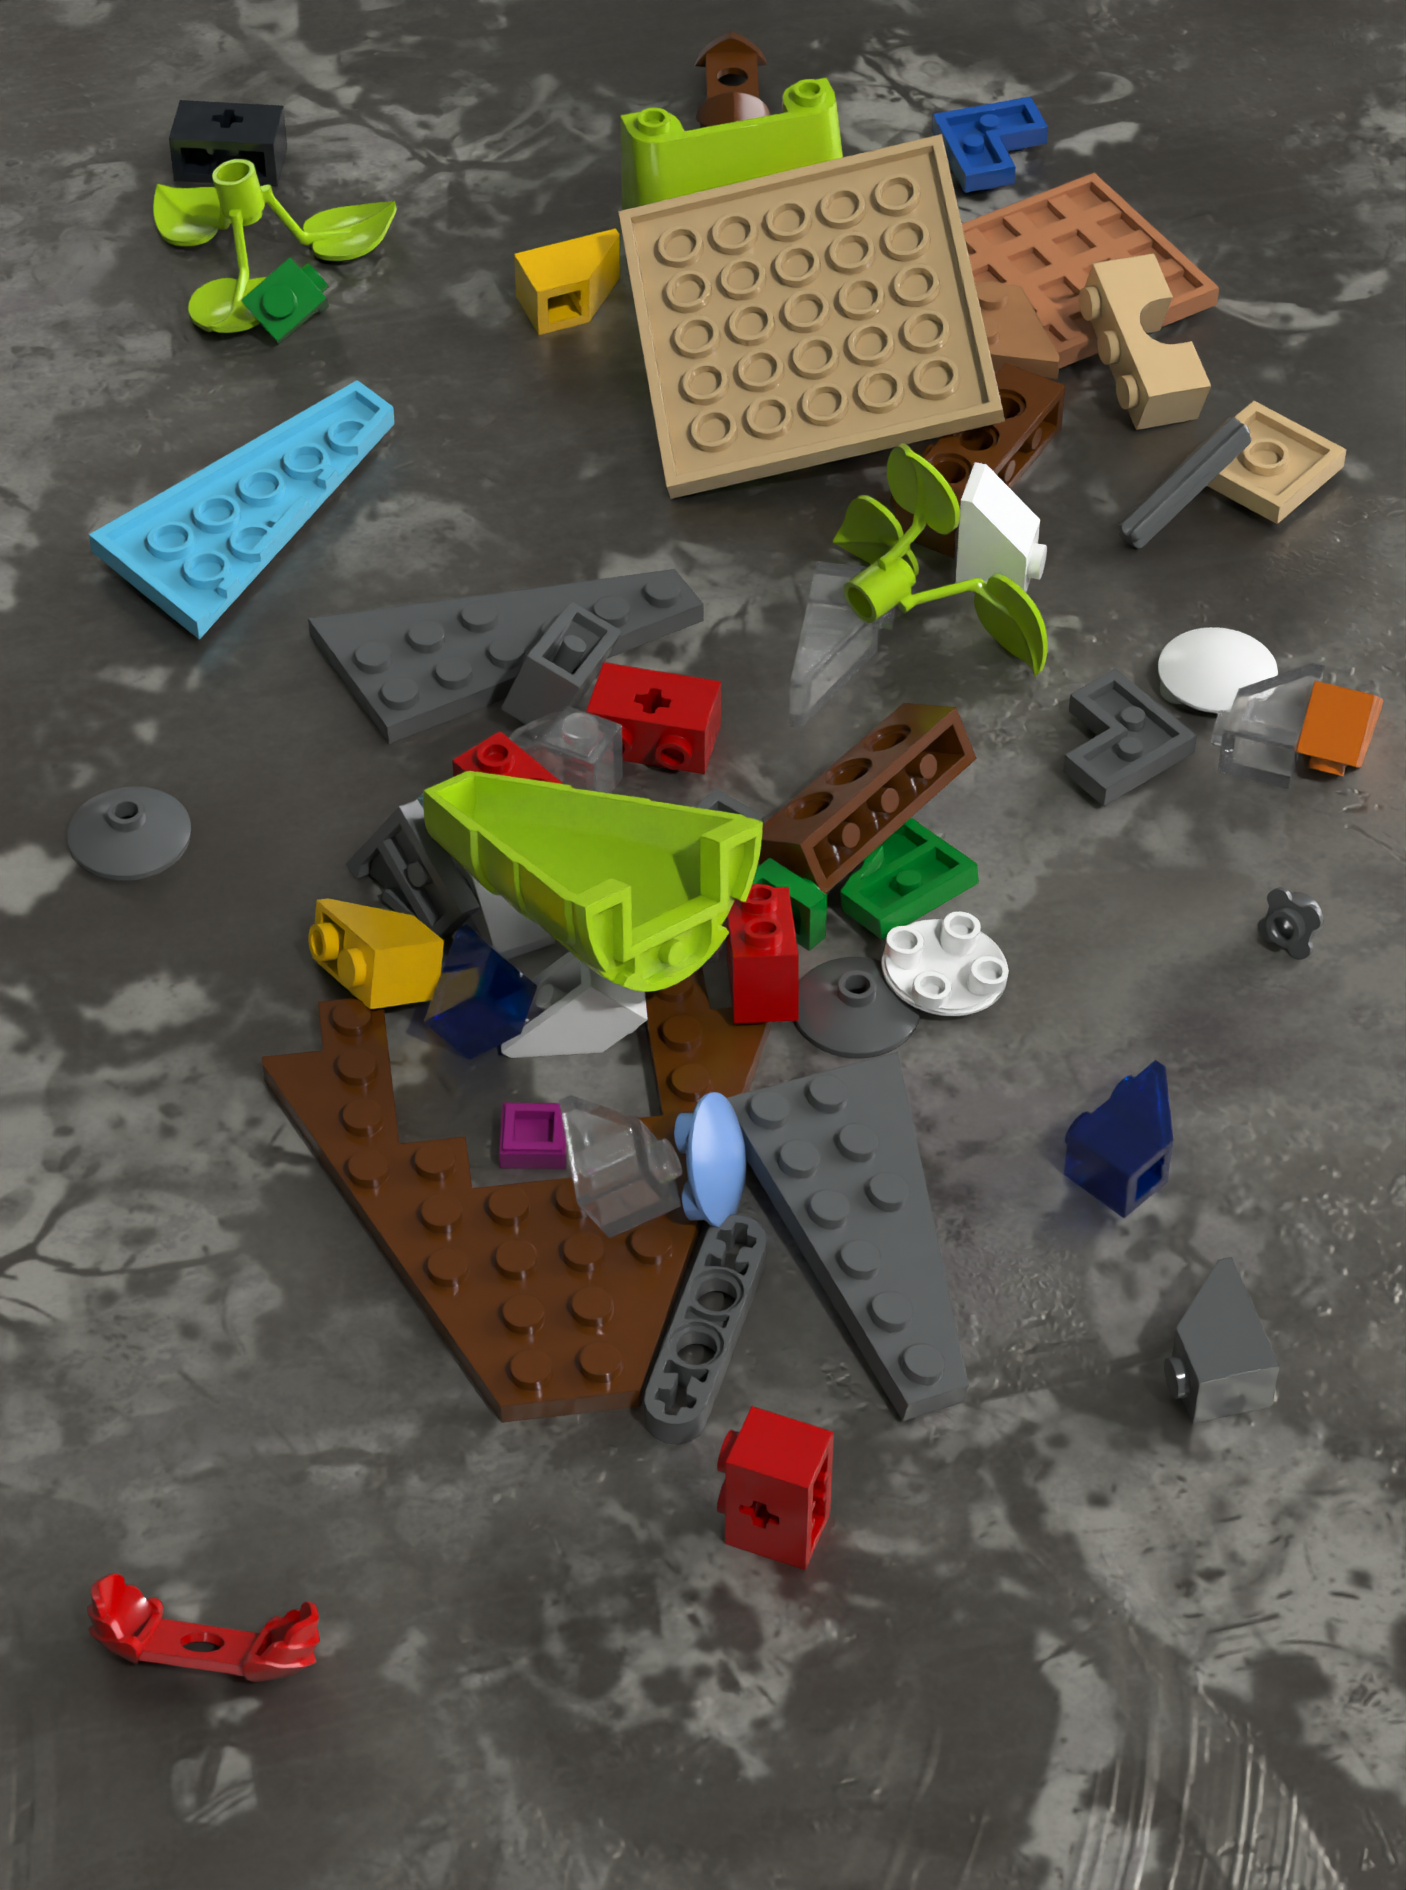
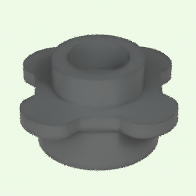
(1303, 915)

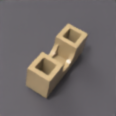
(1152, 378)

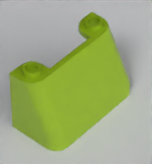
(668, 163)

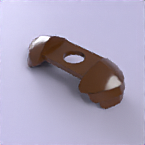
(724, 103)

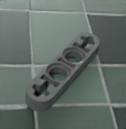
(701, 1326)

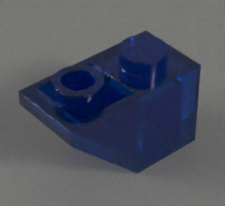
(479, 996)
(1125, 1144)

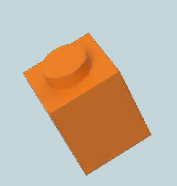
(1338, 727)

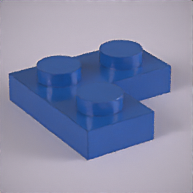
(981, 135)

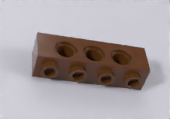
(1032, 420)
(868, 793)

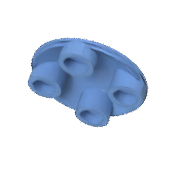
(713, 1159)

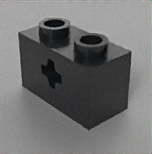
(218, 132)

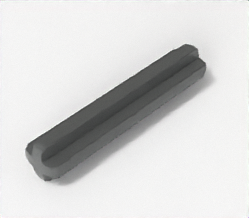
(1184, 483)

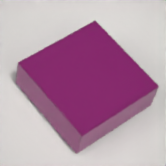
(532, 1136)

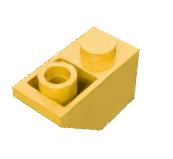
(567, 280)
(376, 952)

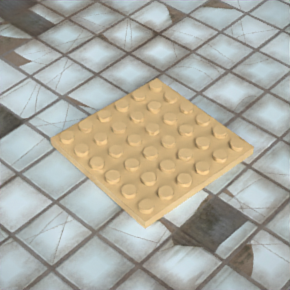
(808, 317)

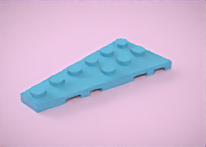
(225, 523)

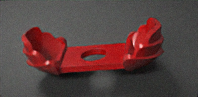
(135, 1631)

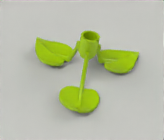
(197, 213)
(878, 538)

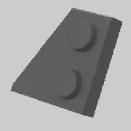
(416, 872)

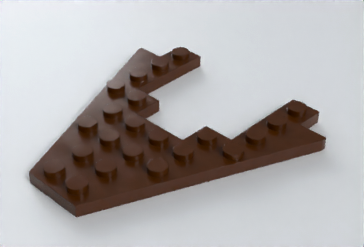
(517, 1272)

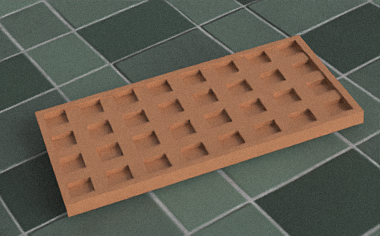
(1050, 249)

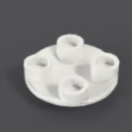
(1210, 666)
(945, 965)

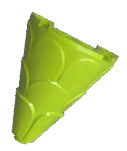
(606, 874)

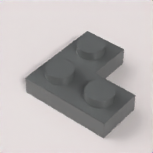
(1132, 738)

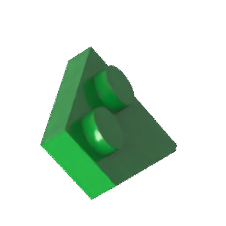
(906, 879)

